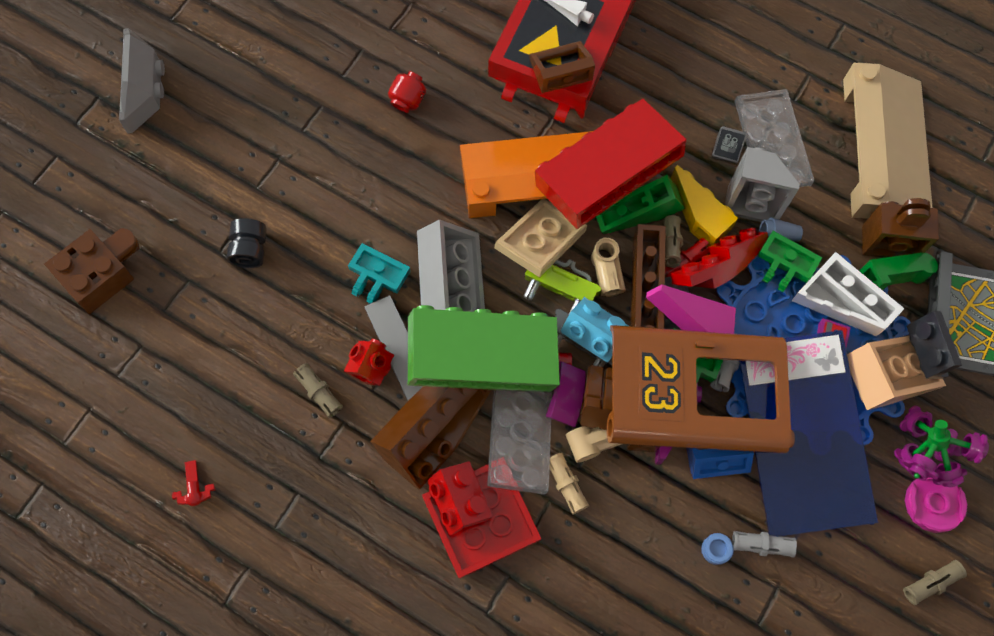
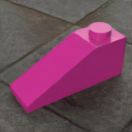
(692, 311)

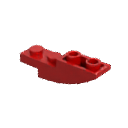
(724, 262)

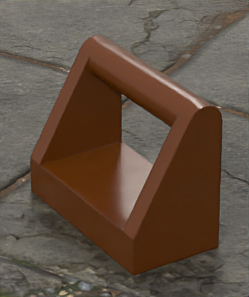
(564, 74)

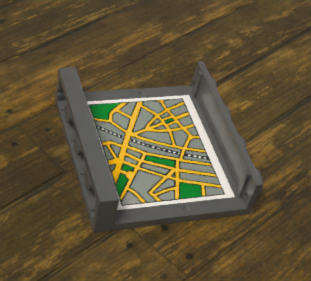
(967, 306)

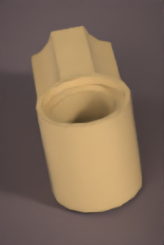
(608, 269)
(588, 442)

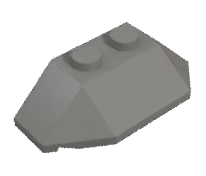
(139, 82)

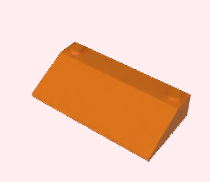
(506, 170)

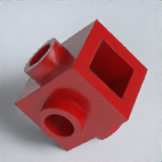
(369, 362)

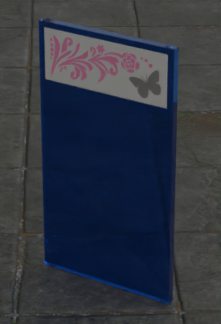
(825, 473)

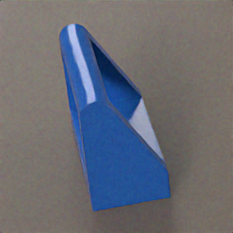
(718, 462)

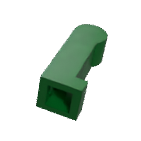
(900, 269)

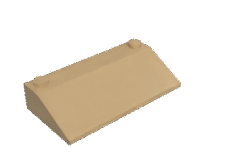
(888, 136)

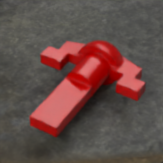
(194, 496)

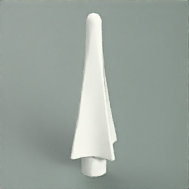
(573, 10)

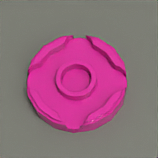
(935, 506)

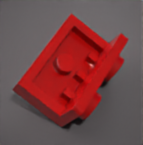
(459, 497)

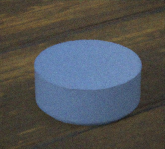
(717, 549)

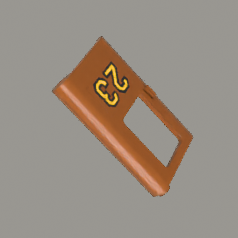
(658, 390)

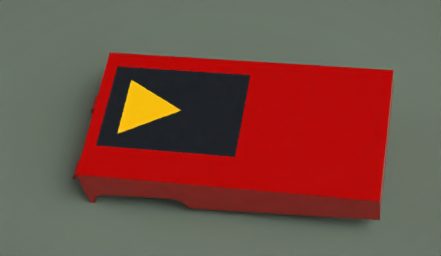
(540, 27)

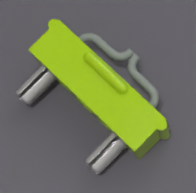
(563, 283)

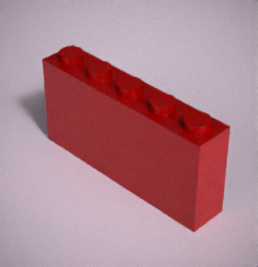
(609, 163)

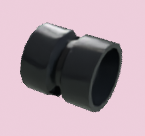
(246, 243)

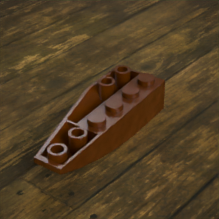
(428, 430)

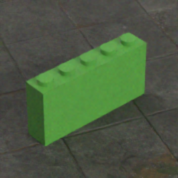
(482, 349)

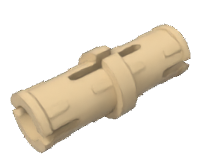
(567, 483)

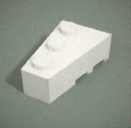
(848, 297)

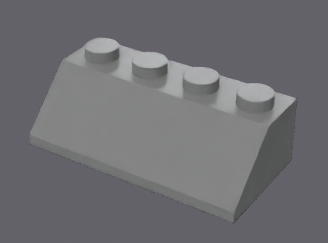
(450, 267)

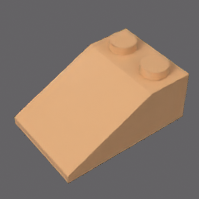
(889, 372)

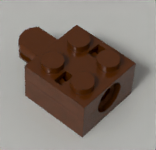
(908, 227)
(94, 268)

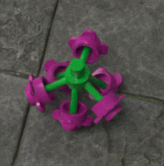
(943, 443)

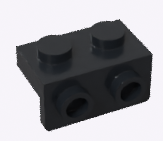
(933, 345)

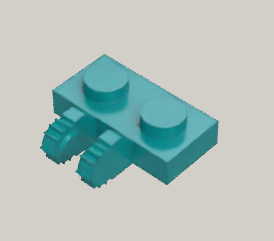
(379, 269)

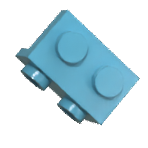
(590, 328)

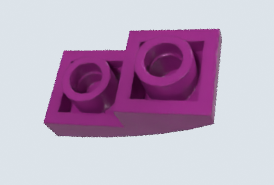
(568, 395)

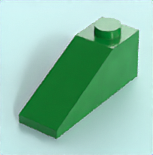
(642, 206)

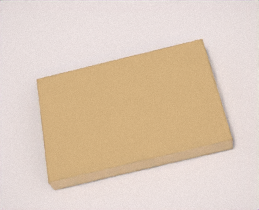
(539, 238)

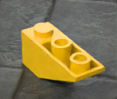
(702, 211)

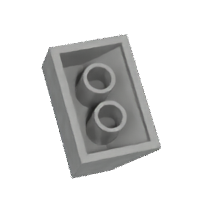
(761, 186)

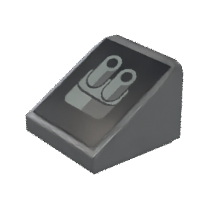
(729, 145)

